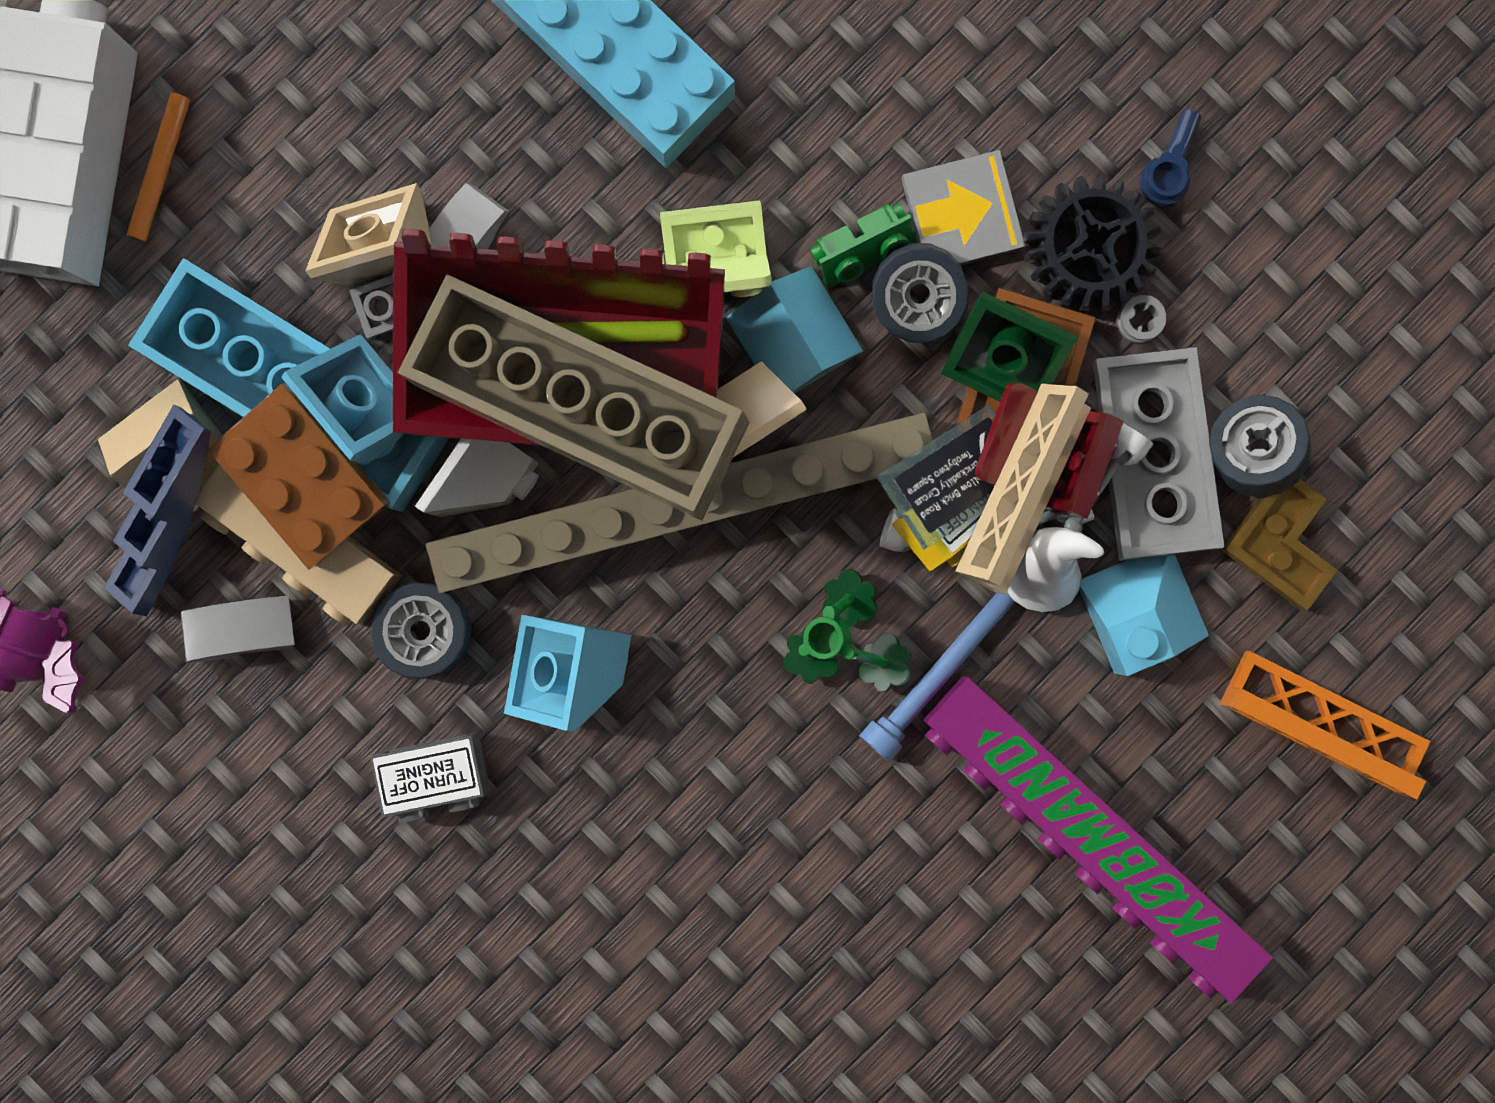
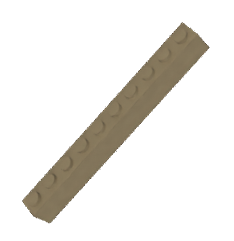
(636, 516)

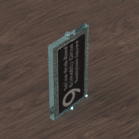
(938, 483)

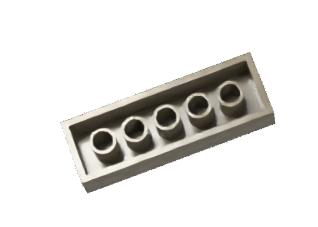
(575, 397)

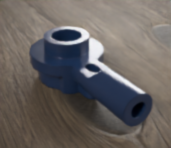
(1166, 178)

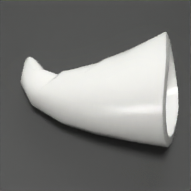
(1050, 570)

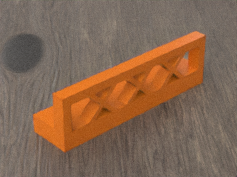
(1327, 742)

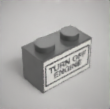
(430, 776)

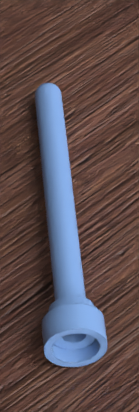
(887, 733)

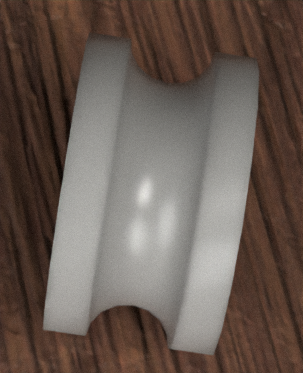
(1154, 326)

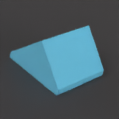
(794, 330)
(349, 396)

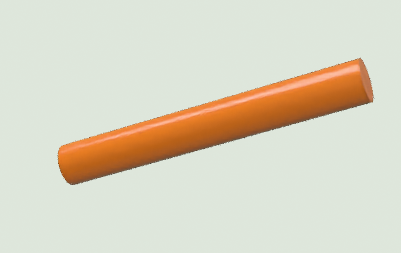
(158, 167)

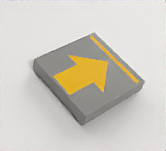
(965, 208)

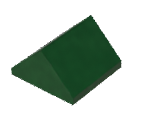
(1006, 347)

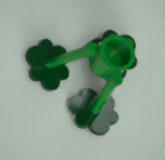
(830, 638)

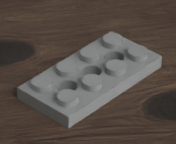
(1185, 432)

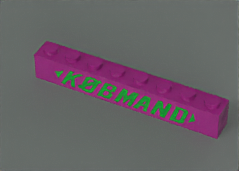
(1097, 839)

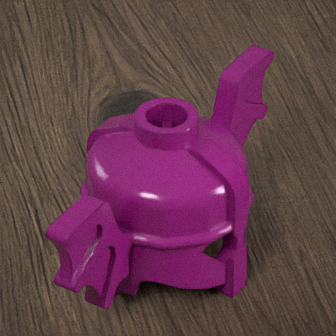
(35, 651)

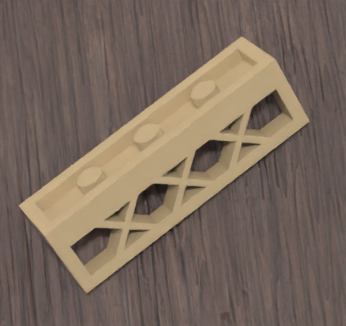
(1024, 486)

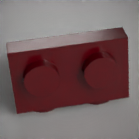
(1084, 470)

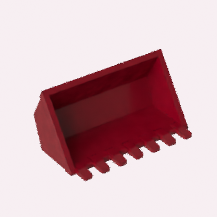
(559, 291)

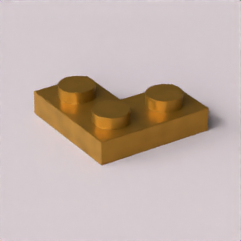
(1270, 548)

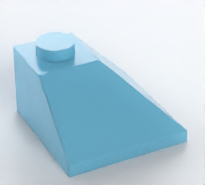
(1142, 612)
(564, 671)

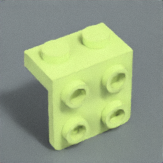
(729, 234)

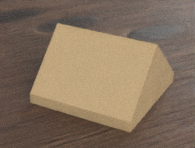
(361, 236)
(764, 401)
(130, 439)

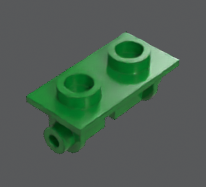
(846, 258)

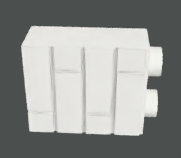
(60, 137)

